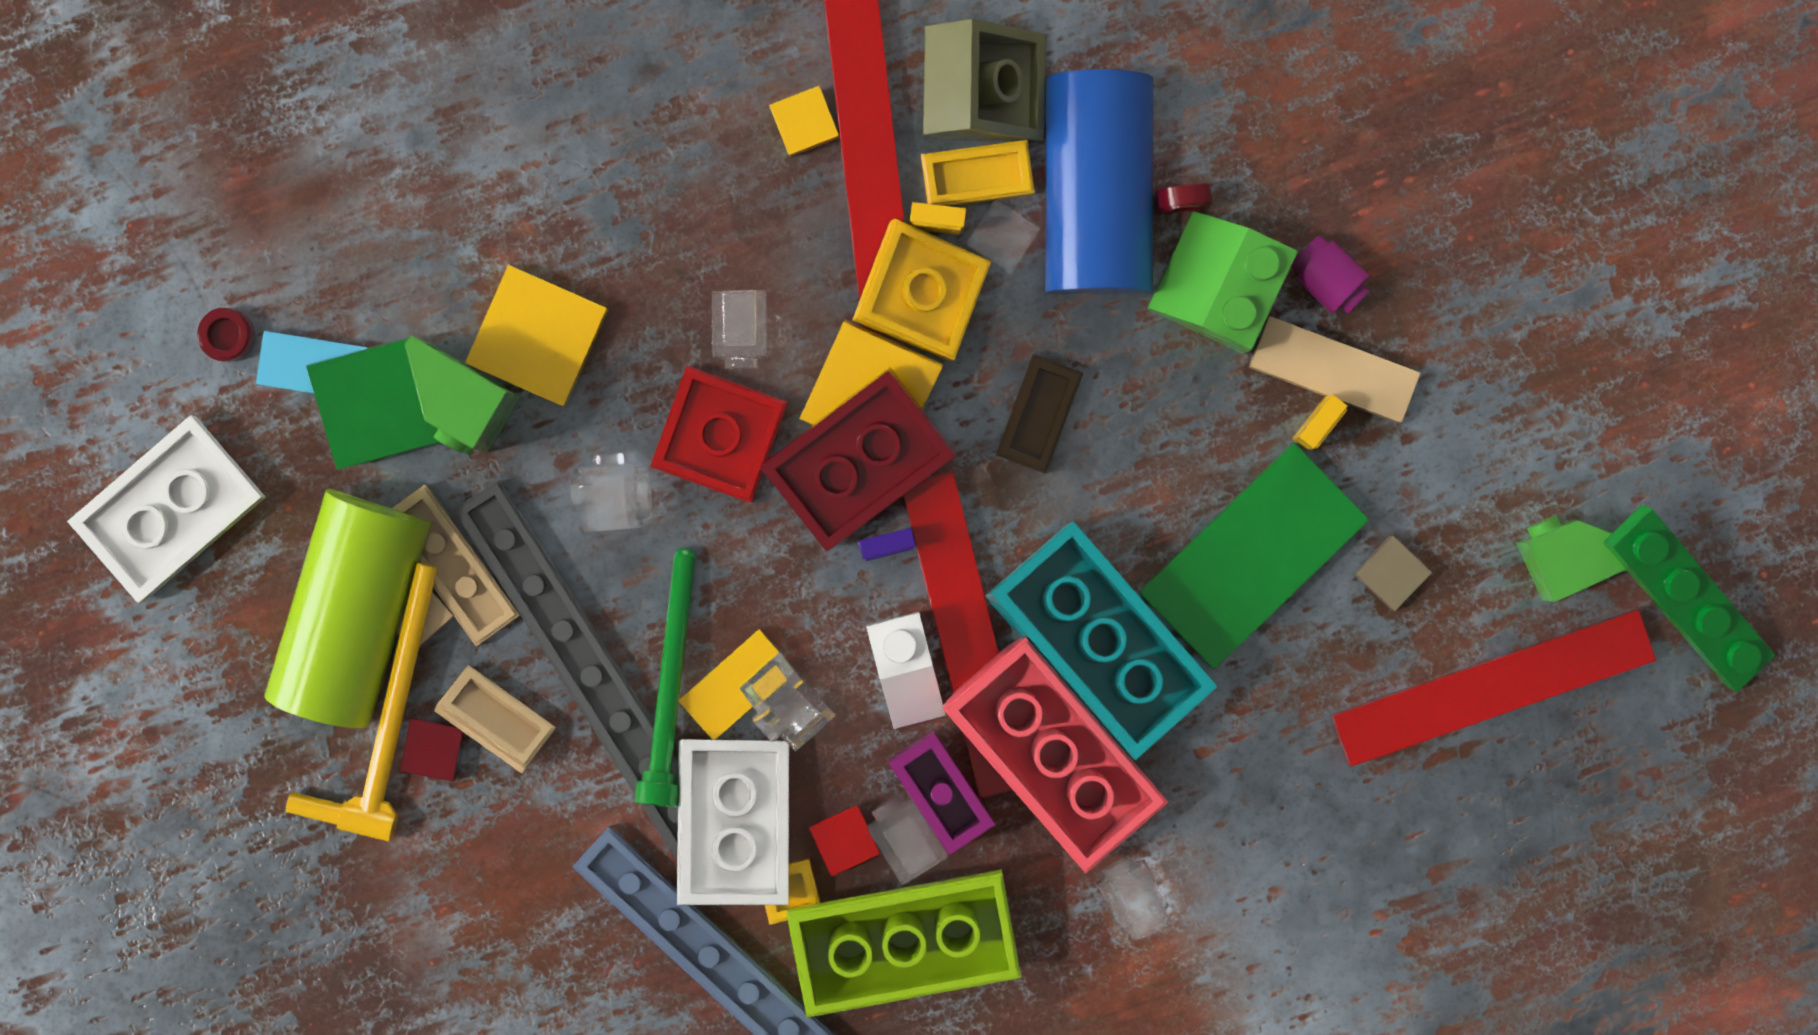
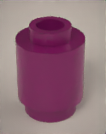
(1331, 275)

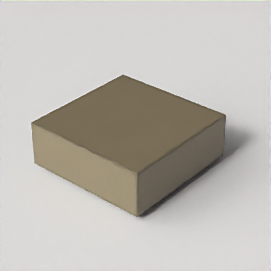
(1392, 573)

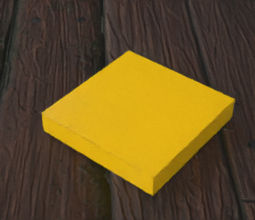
(922, 290)
(536, 336)
(858, 359)

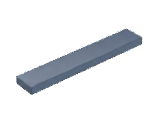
(694, 940)

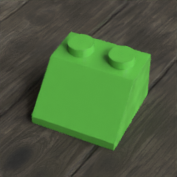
(1222, 281)
(458, 399)

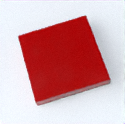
(719, 434)

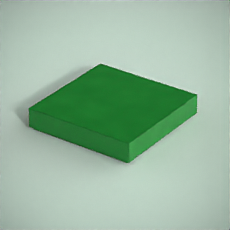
(369, 404)

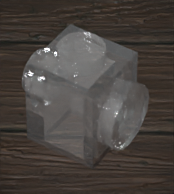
(612, 494)

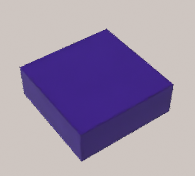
(887, 544)

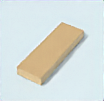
(1334, 369)
(461, 575)

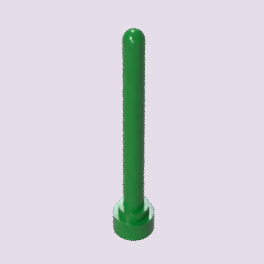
(658, 783)

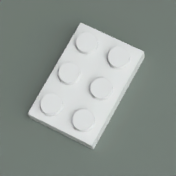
(166, 509)
(733, 822)

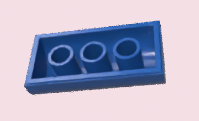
(1099, 182)

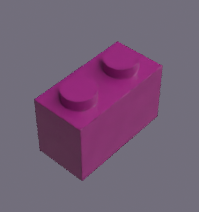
(941, 792)

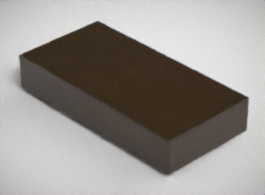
(1039, 414)

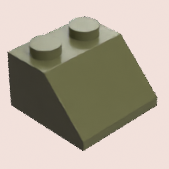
(984, 82)

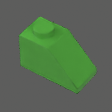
(1566, 557)

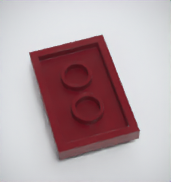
(858, 459)

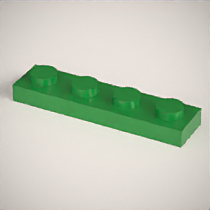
(1689, 598)

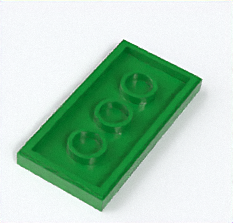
(1253, 556)

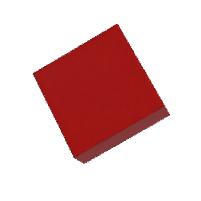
(844, 840)

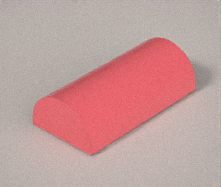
(1054, 753)

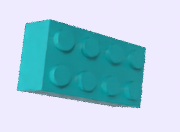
(1101, 640)

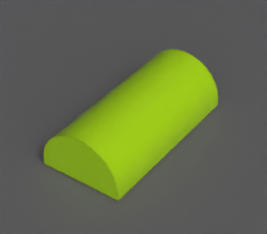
(346, 611)
(903, 943)

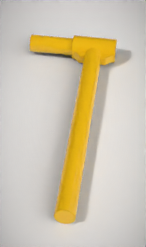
(369, 812)

